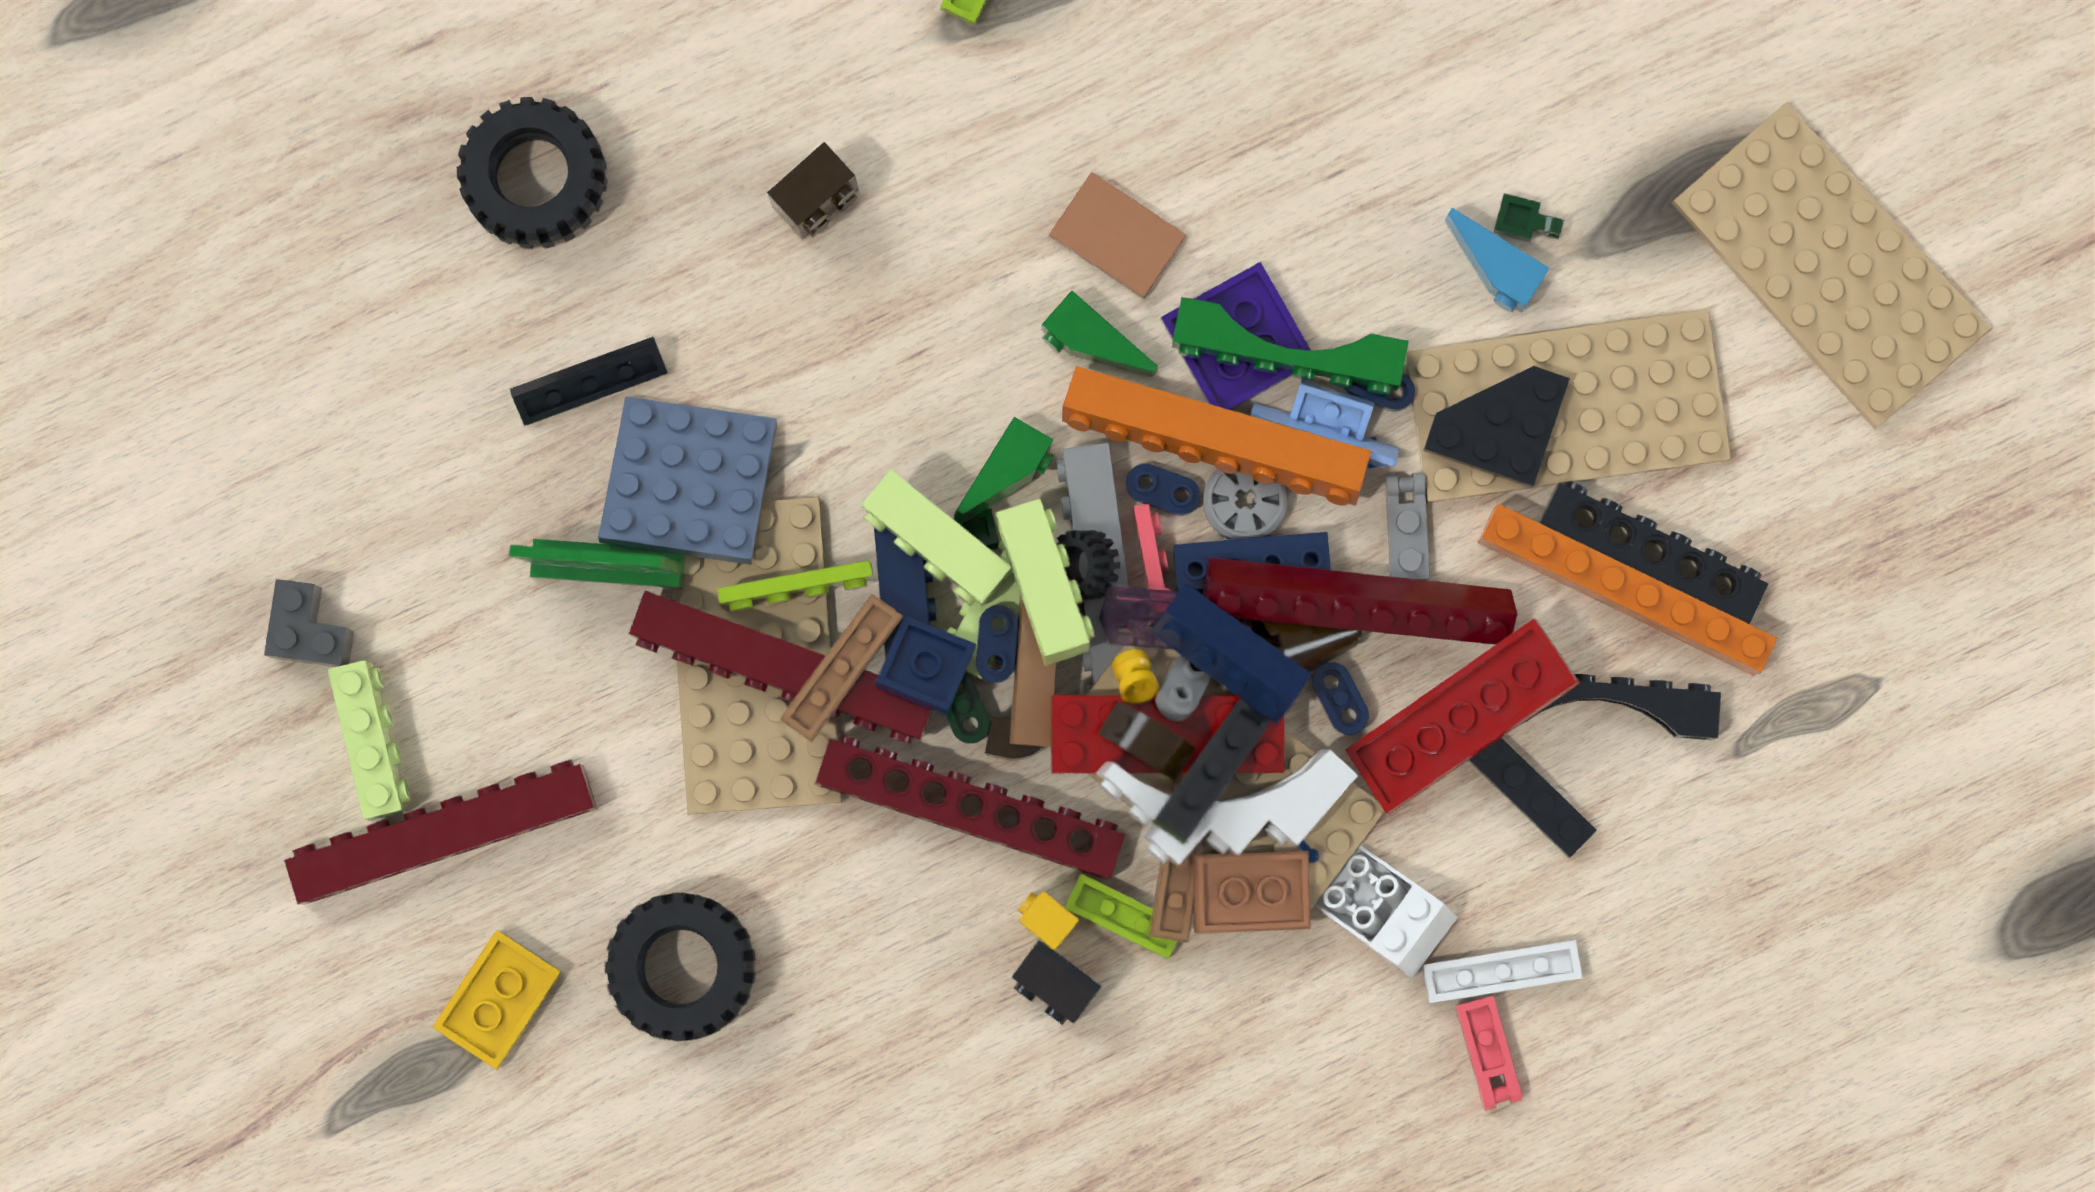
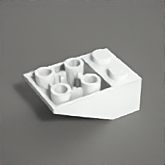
(1386, 911)

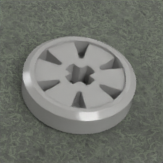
(1243, 523)

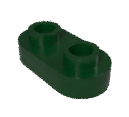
(968, 706)

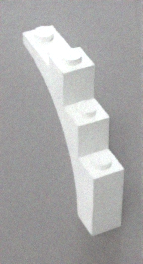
(1286, 807)

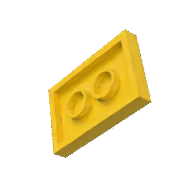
(497, 999)

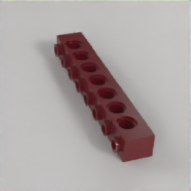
(1097, 860)

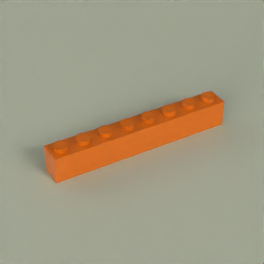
(1215, 436)
(1627, 590)

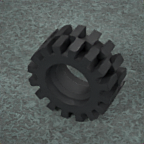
(1099, 557)

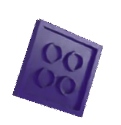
(1259, 309)

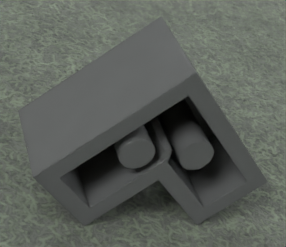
(295, 631)

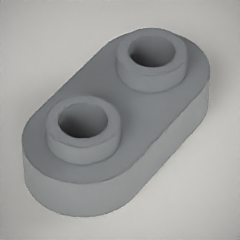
(1184, 682)

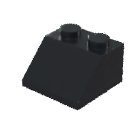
(1054, 982)

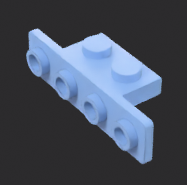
(1333, 416)

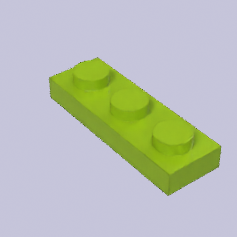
(1117, 914)

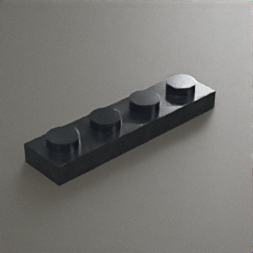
(588, 381)
(1211, 771)
(1533, 796)

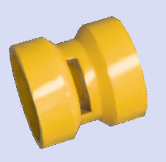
(1135, 676)

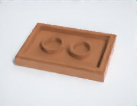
(1117, 235)
(1251, 892)

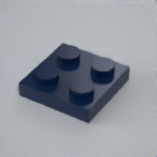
(925, 665)

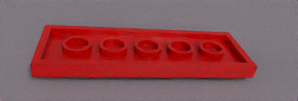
(1462, 716)
(1081, 750)

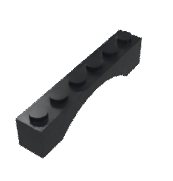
(1681, 712)

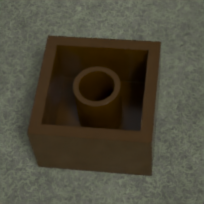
(814, 192)

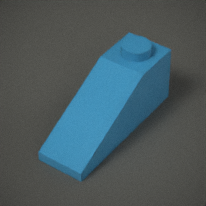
(1501, 266)

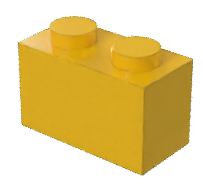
(1046, 919)

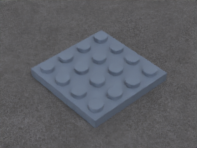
(687, 480)

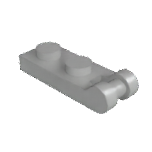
(1407, 527)

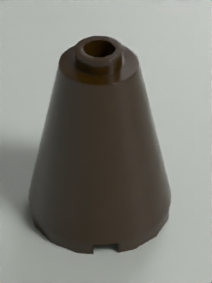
(1305, 643)

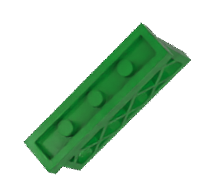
(601, 563)

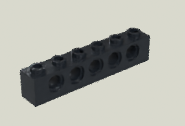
(1745, 582)

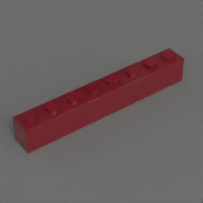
(1360, 601)
(766, 663)
(441, 833)

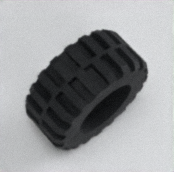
(502, 133)
(627, 967)

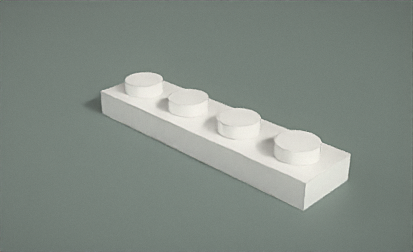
(1502, 971)

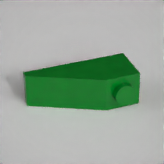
(1089, 336)
(1010, 467)

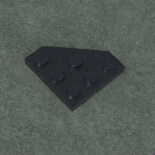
(1502, 426)

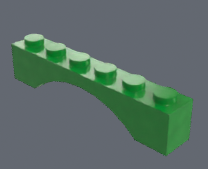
(1211, 331)

